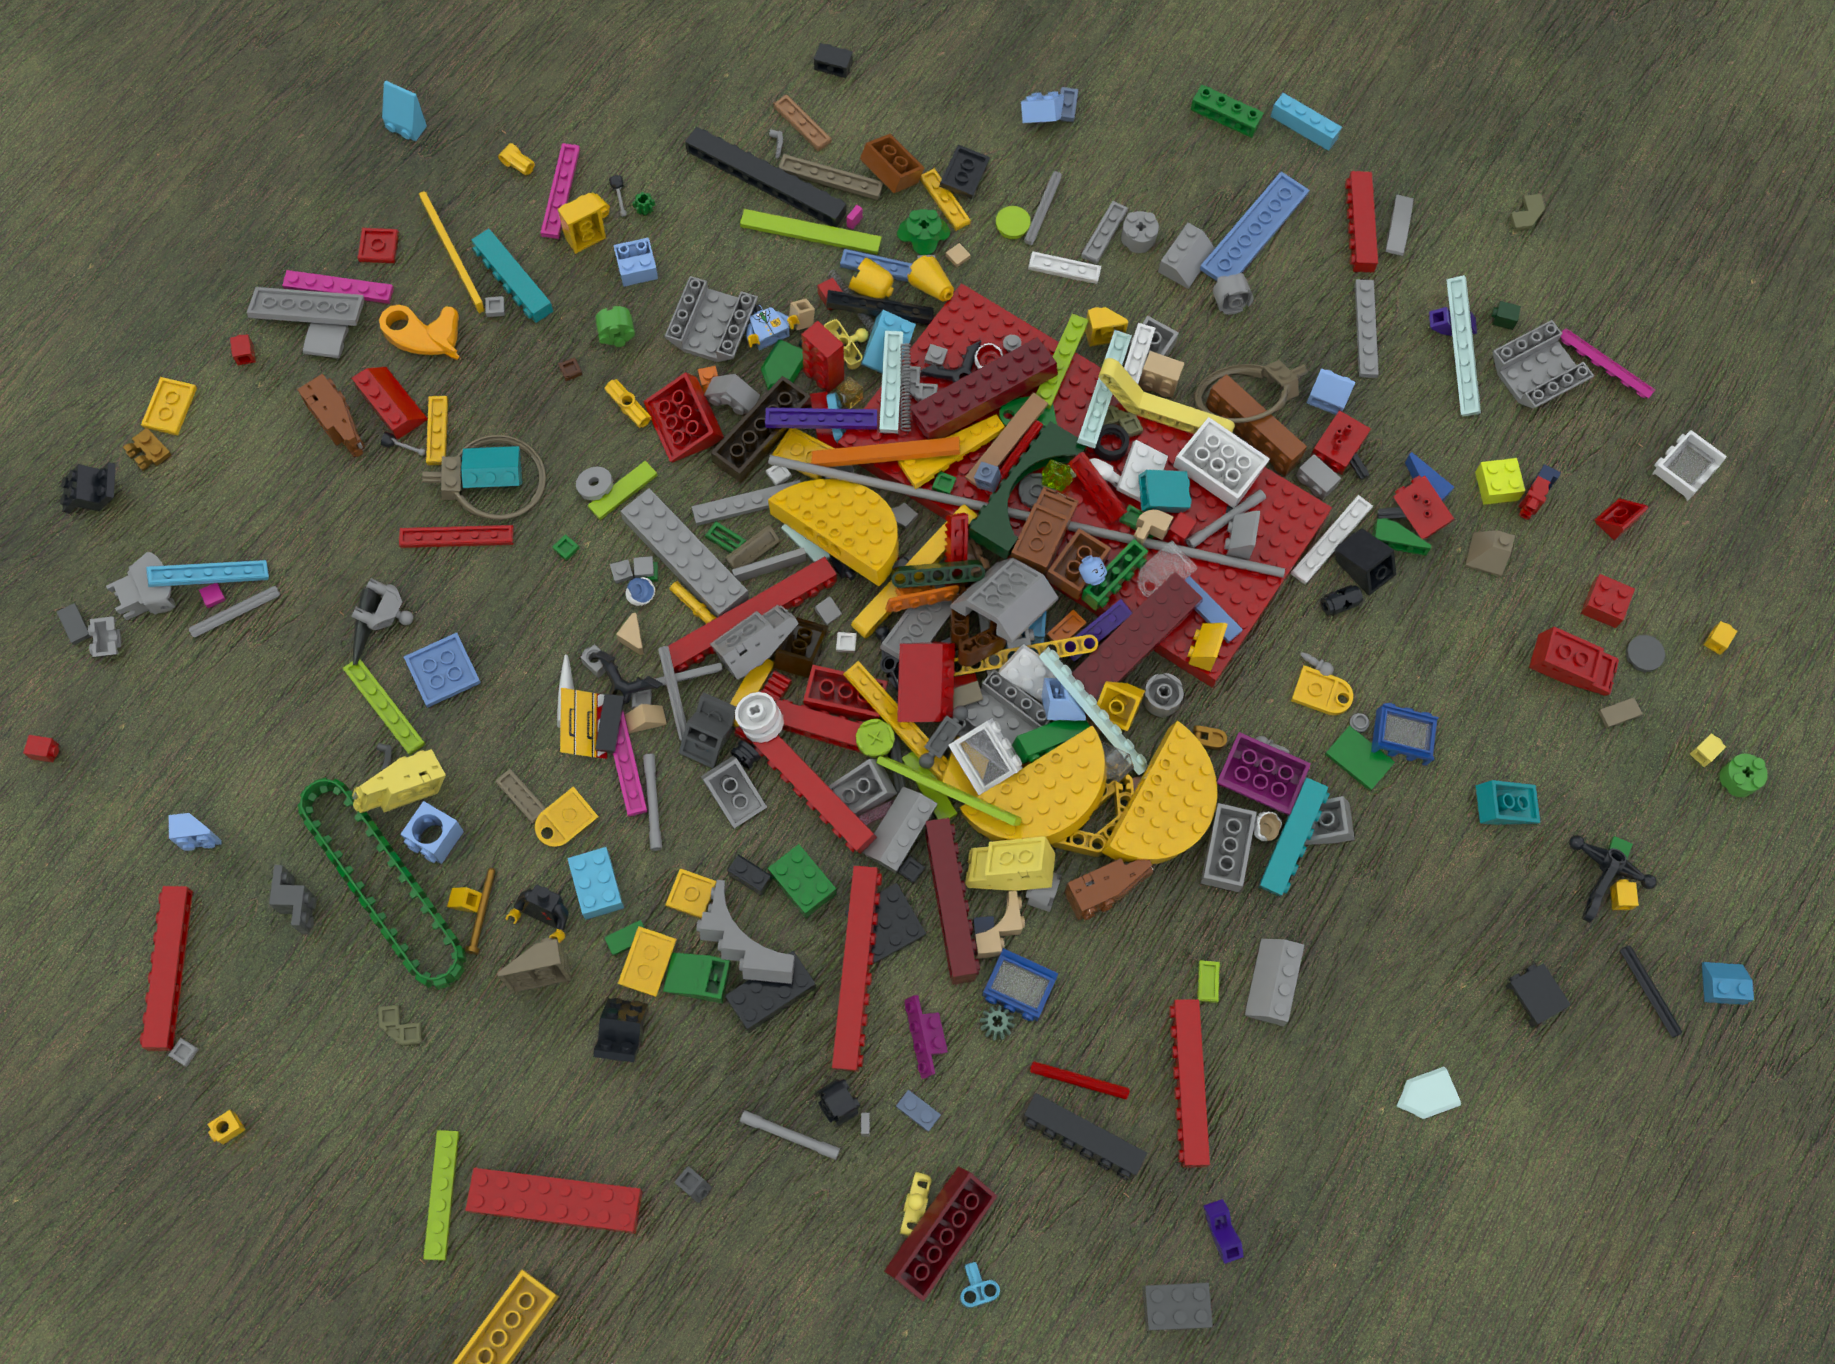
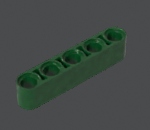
(929, 569)

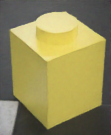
(1708, 750)

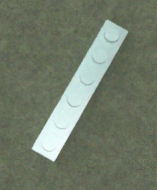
(891, 382)

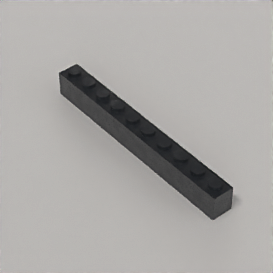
(766, 177)

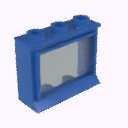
(1404, 732)
(1019, 985)

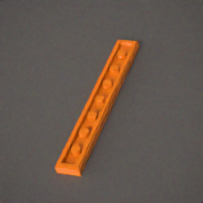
(886, 452)

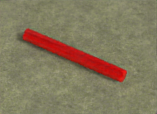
(1022, 447)
(1079, 1080)

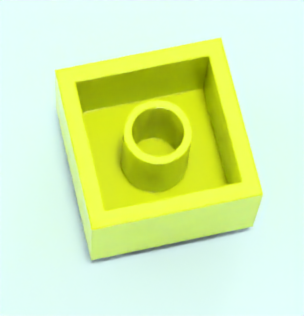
(1500, 481)

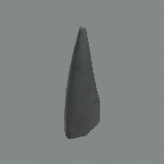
(369, 602)

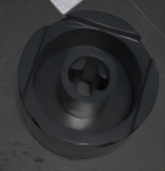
(837, 1102)

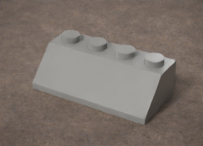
(900, 829)
(1274, 981)

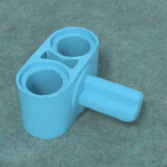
(977, 1287)

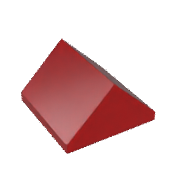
(1620, 517)

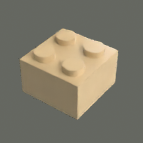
(1161, 374)

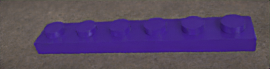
(821, 418)

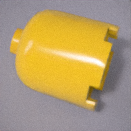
(872, 280)

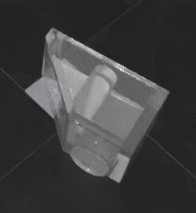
(1117, 762)

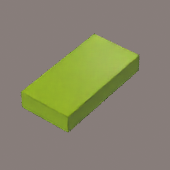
(1208, 981)

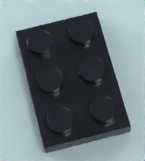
(964, 171)

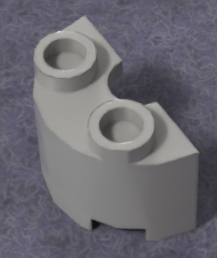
(105, 636)
(1044, 897)

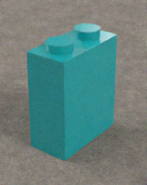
(1164, 491)

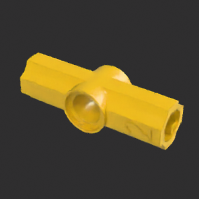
(622, 396)

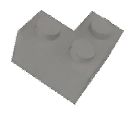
(732, 391)

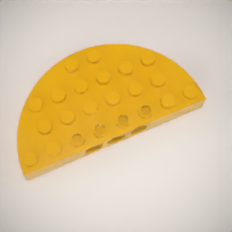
(844, 522)
(1049, 794)
(1169, 803)

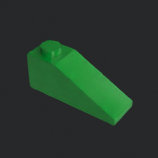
(1399, 537)

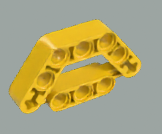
(1101, 836)

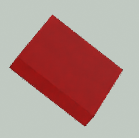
(378, 245)

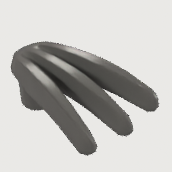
(388, 754)

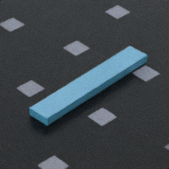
(207, 573)

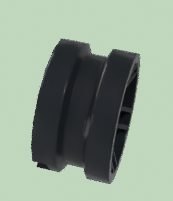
(745, 754)

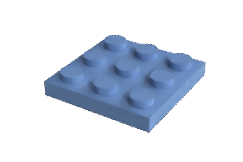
(442, 670)

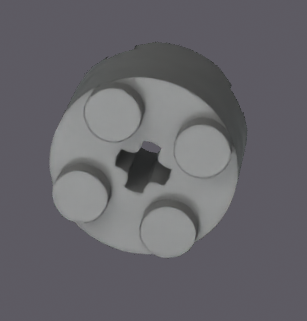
(1139, 231)
(1232, 293)
(1163, 705)

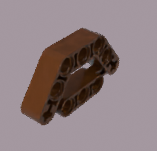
(977, 647)

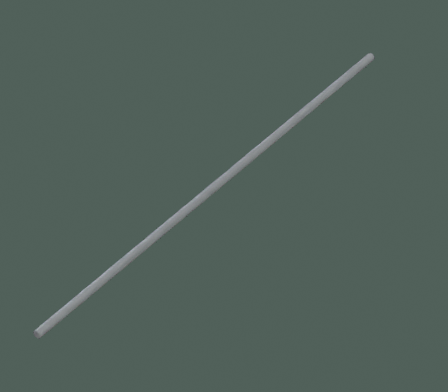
(1017, 514)

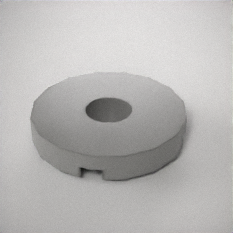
(592, 475)

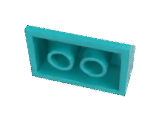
(491, 467)

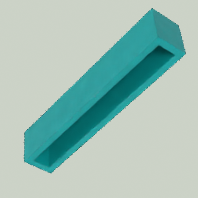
(512, 276)
(1293, 836)

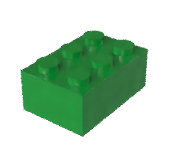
(802, 881)

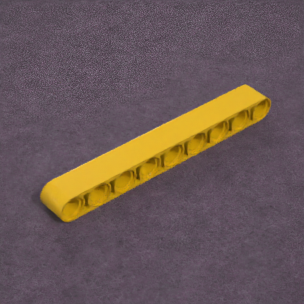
(930, 553)
(1040, 647)

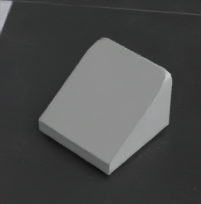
(828, 610)

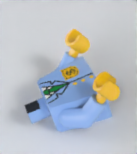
(768, 327)

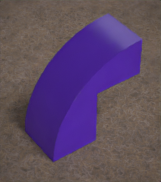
(1441, 321)
(1222, 1231)

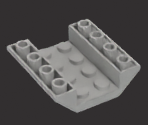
(709, 321)
(1538, 366)
(1009, 596)
(1008, 706)

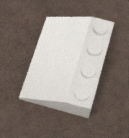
(1221, 462)

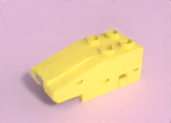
(401, 783)
(1012, 865)

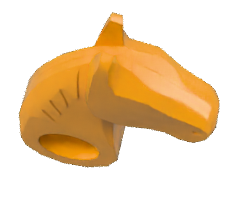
(419, 338)

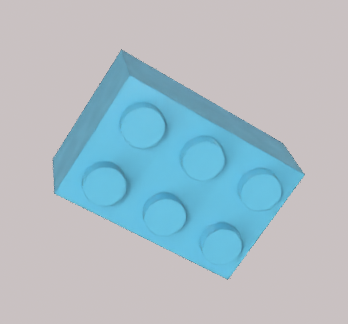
(595, 883)

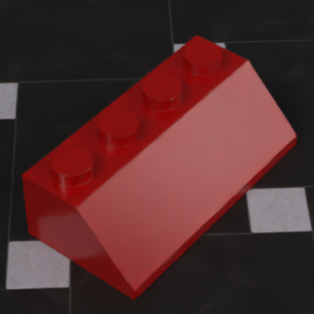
(389, 400)

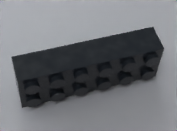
(1083, 1137)

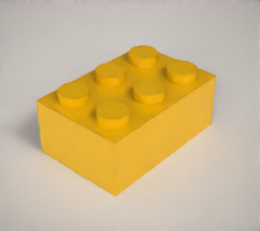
(582, 223)

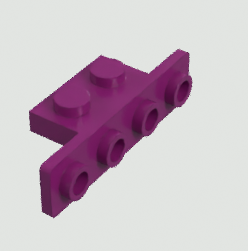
(926, 1035)

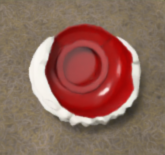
(986, 354)

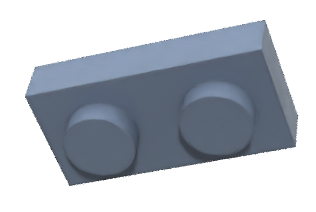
(1069, 104)
(918, 1111)

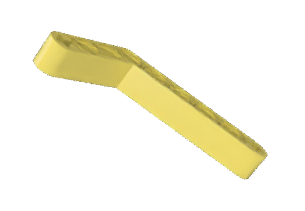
(1152, 406)

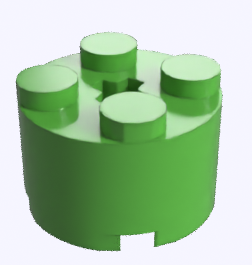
(615, 326)
(1743, 775)

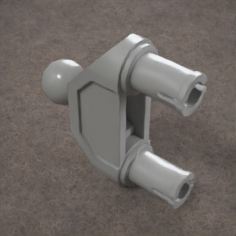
(387, 609)

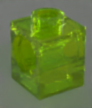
(1056, 475)

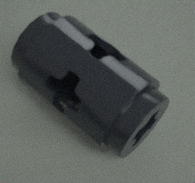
(1347, 597)

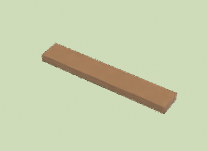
(1011, 434)

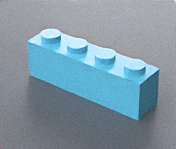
(1306, 121)

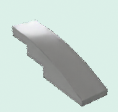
(1399, 225)

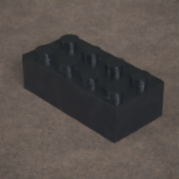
(762, 1000)

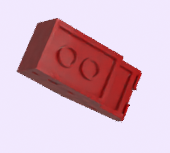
(1574, 661)

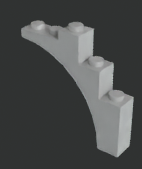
(755, 960)

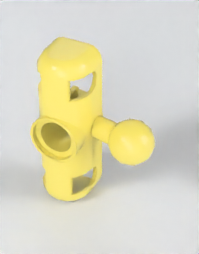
(850, 350)
(915, 1202)

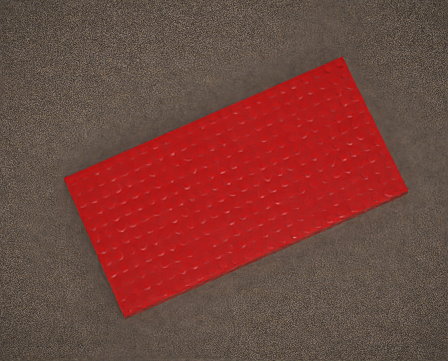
(1286, 518)

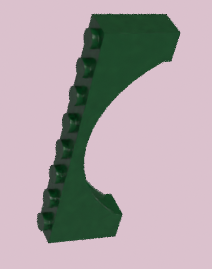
(993, 526)

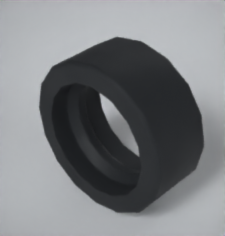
(1118, 431)

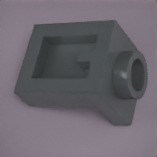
(693, 1184)

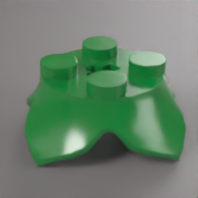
(923, 240)

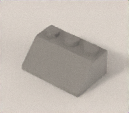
(1186, 255)

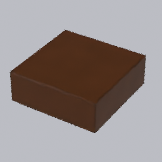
(570, 369)

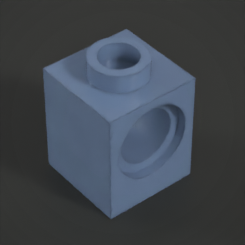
(987, 477)

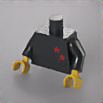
(543, 906)

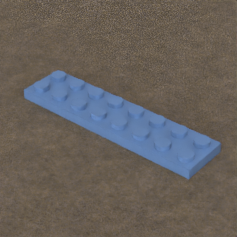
(1255, 228)

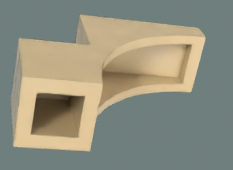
(989, 942)

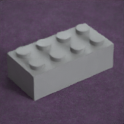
(1228, 847)

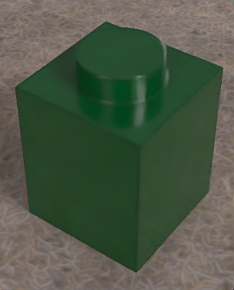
(1505, 315)

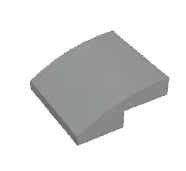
(325, 339)

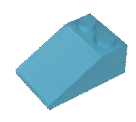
(402, 112)
(875, 348)

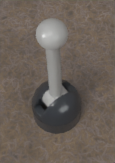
(617, 184)
(389, 440)

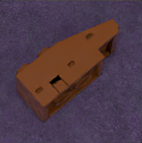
(332, 413)
(1044, 530)
(1105, 886)

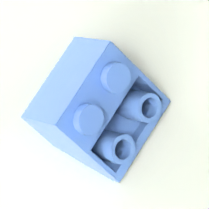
(1042, 107)
(635, 262)
(1330, 391)
(1059, 703)
(190, 833)

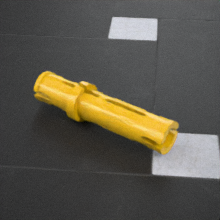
(699, 609)

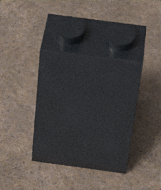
(1366, 560)

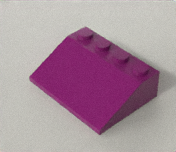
(1263, 773)

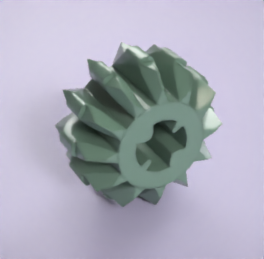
(1005, 1023)

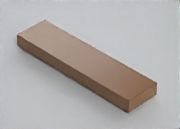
(802, 122)

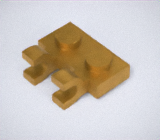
(153, 449)

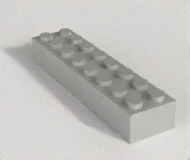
(684, 554)

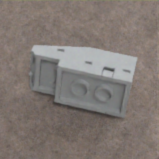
(753, 640)

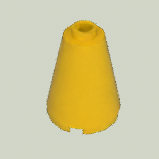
(930, 278)

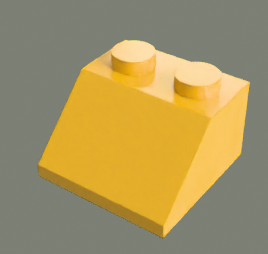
(1102, 325)
(1207, 645)
(1120, 702)

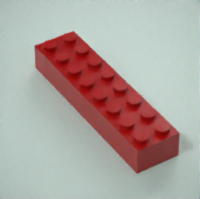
(554, 1200)

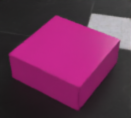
(854, 217)
(212, 595)

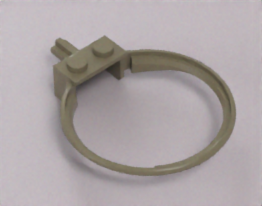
(1273, 372)
(451, 476)

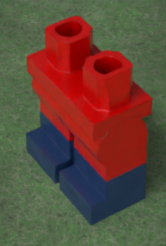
(1537, 491)

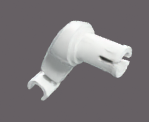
(1105, 471)

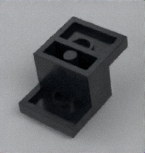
(88, 487)
(620, 1030)

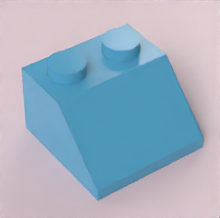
(1726, 983)

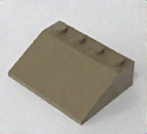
(537, 967)

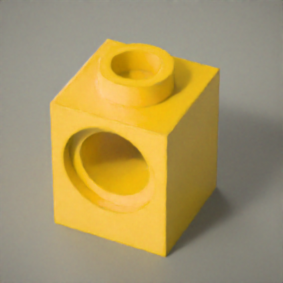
(1720, 637)
(1624, 895)
(234, 1129)

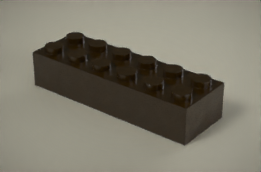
(750, 439)

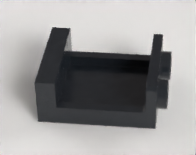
(1538, 993)

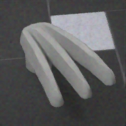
(777, 134)

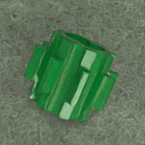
(643, 203)

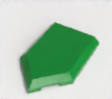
(783, 360)

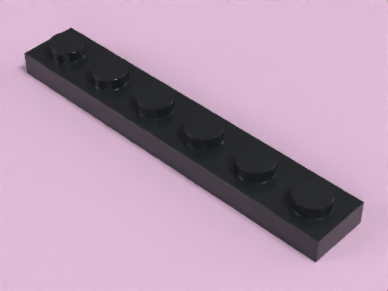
(874, 306)

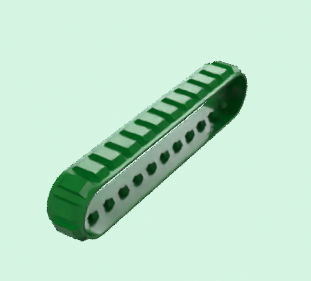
(305, 809)

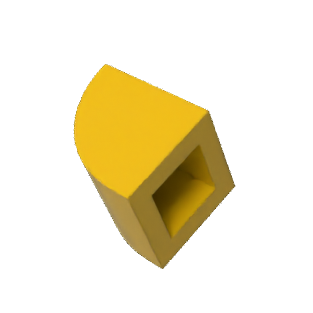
(464, 899)

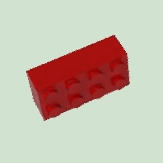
(823, 357)
(834, 693)

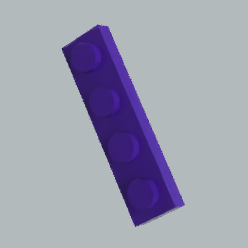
(1101, 626)

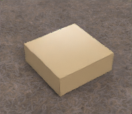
(958, 255)

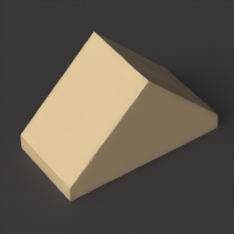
(630, 634)
(645, 717)

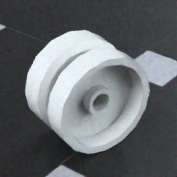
(759, 717)

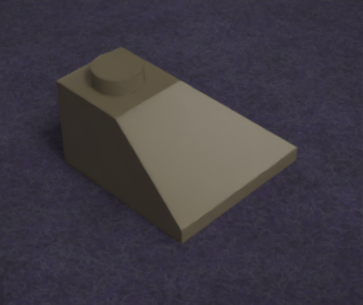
(1489, 551)

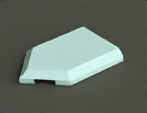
(1429, 1094)

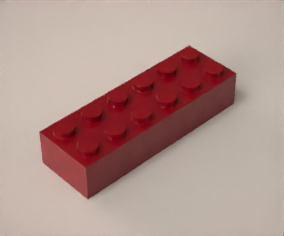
(940, 1233)

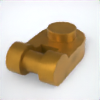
(1215, 740)

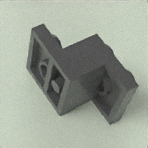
(708, 730)
(292, 899)

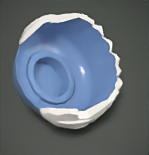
(640, 591)

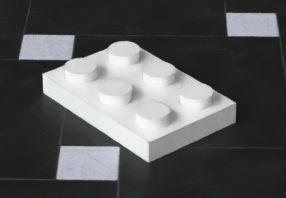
(1139, 459)
(1026, 671)

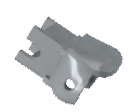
(135, 593)

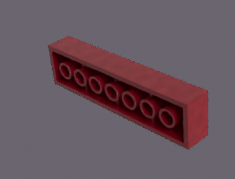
(984, 390)
(1138, 635)
(950, 901)

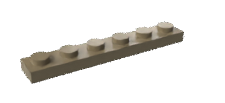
(832, 177)

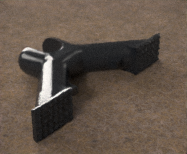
(957, 374)
(624, 686)

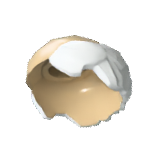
(1267, 826)

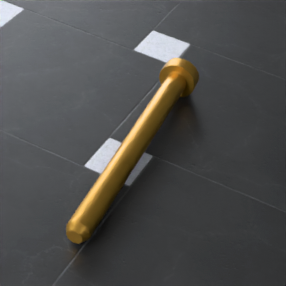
(472, 948)

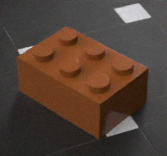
(892, 163)
(1065, 569)

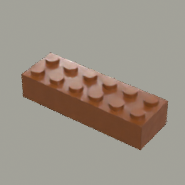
(1265, 434)

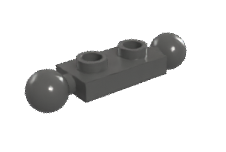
(943, 737)

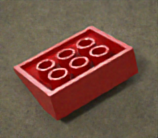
(683, 418)
(926, 681)

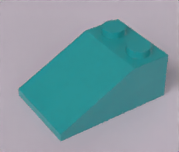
(1507, 803)

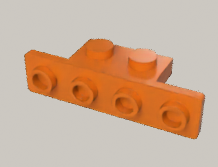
(921, 595)

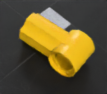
(513, 157)

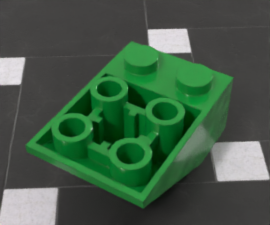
(698, 976)

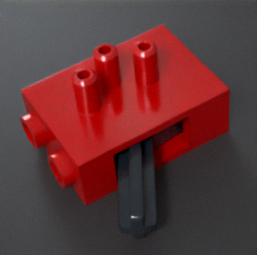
(1340, 445)
(1421, 507)

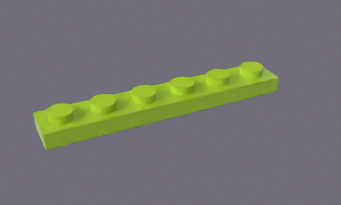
(1063, 356)
(441, 1195)

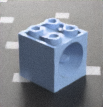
(421, 820)

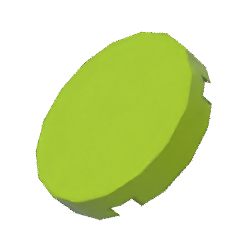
(1013, 222)
(875, 738)

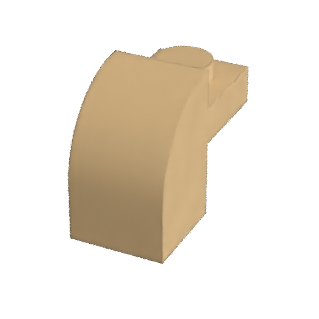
(1153, 523)

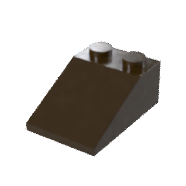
(801, 648)

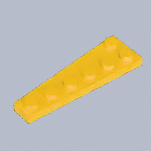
(972, 438)

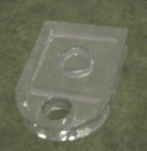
(1163, 565)

